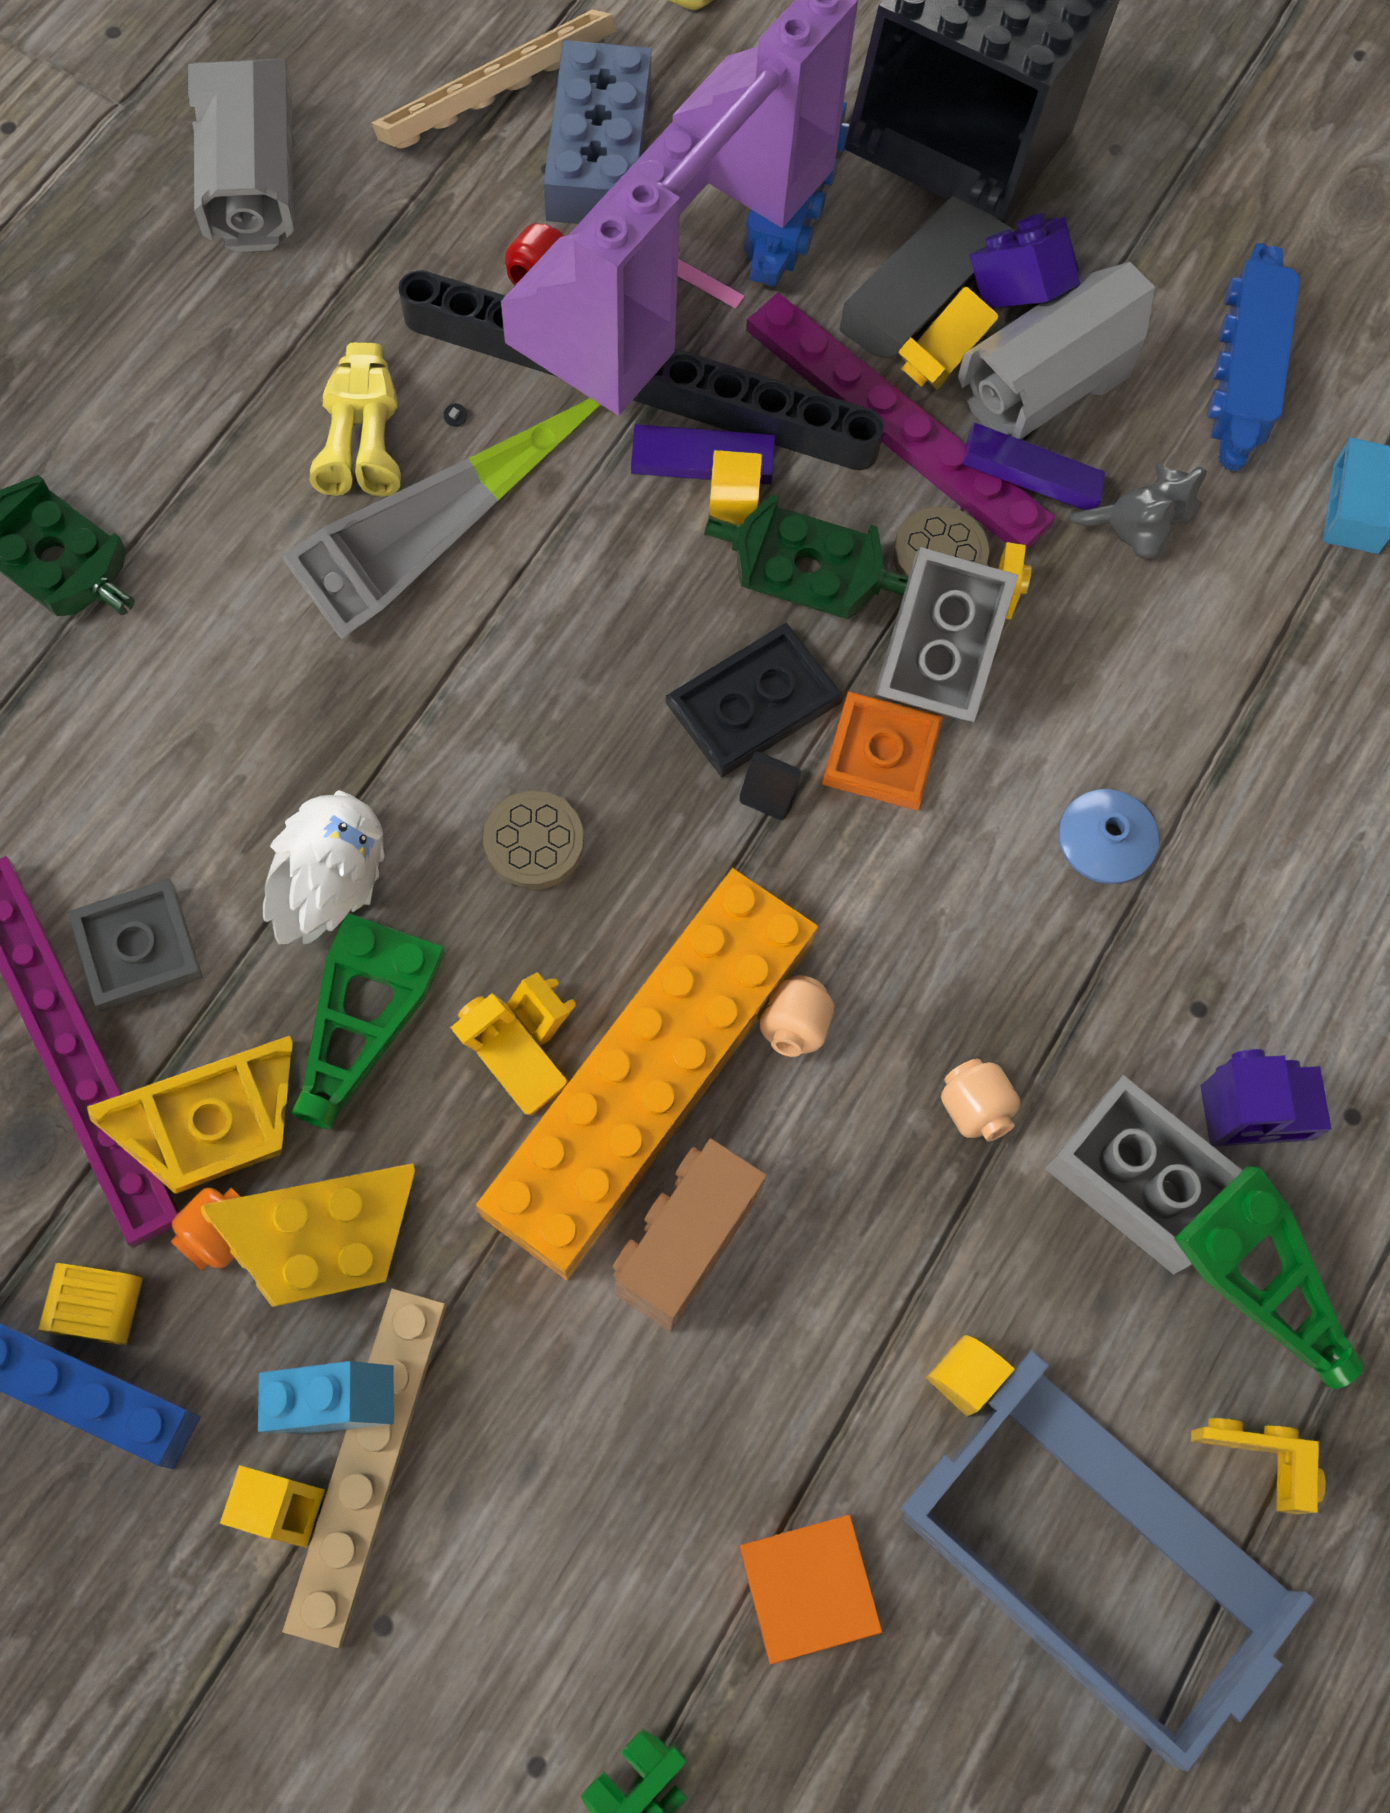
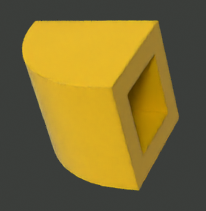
(734, 485)
(969, 1374)
(272, 1506)

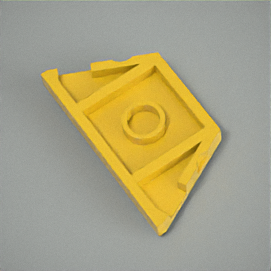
(204, 1118)
(316, 1234)

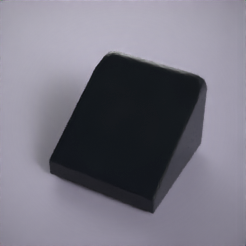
(770, 785)

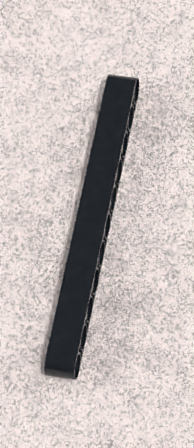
(474, 320)

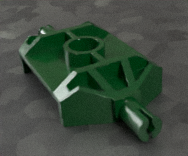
(777, 538)
(91, 560)

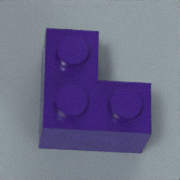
(1027, 263)
(1264, 1101)

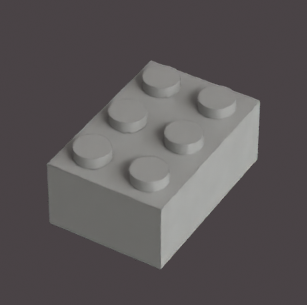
(946, 634)
(1142, 1170)

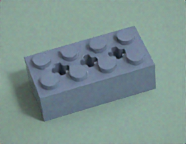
(595, 125)

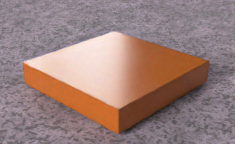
(882, 751)
(810, 1589)

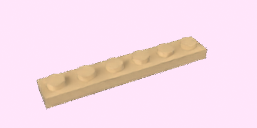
(479, 86)
(363, 1478)

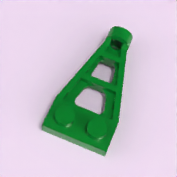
(383, 957)
(1229, 1232)

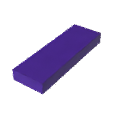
(691, 451)
(1034, 468)

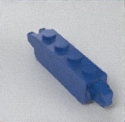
(778, 248)
(1254, 356)

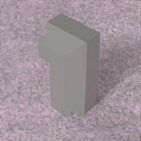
(243, 151)
(1060, 351)

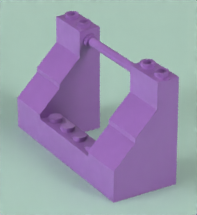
(757, 130)

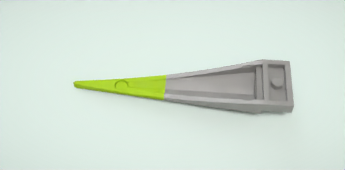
(378, 551)

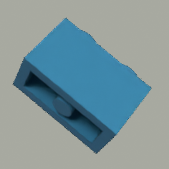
(1360, 497)
(326, 1398)

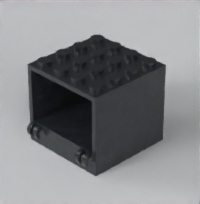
(975, 92)

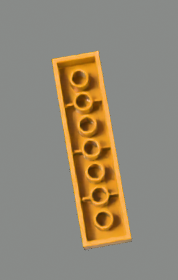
(646, 1074)

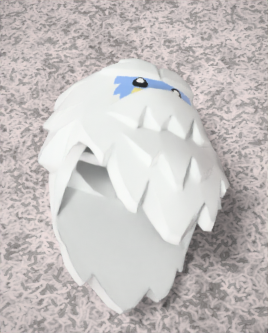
(322, 866)

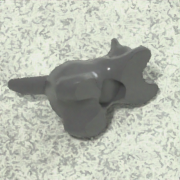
(1145, 513)

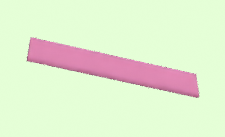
(709, 284)

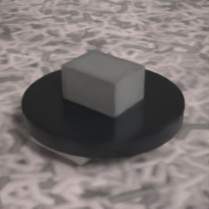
(455, 415)

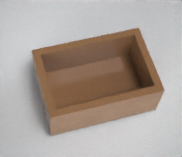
(687, 1233)

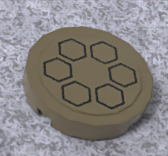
(942, 531)
(533, 840)

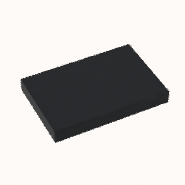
(753, 699)

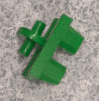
(657, 1767)

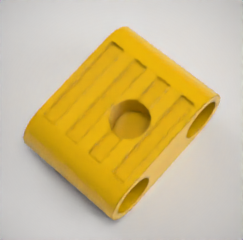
(90, 1304)

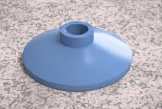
(1103, 855)

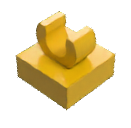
(539, 1007)

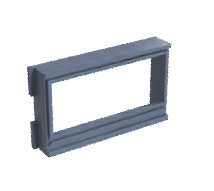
(1159, 1516)

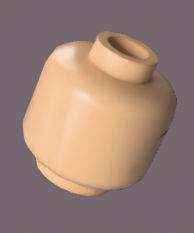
(797, 1015)
(980, 1100)

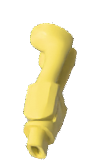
(365, 395)

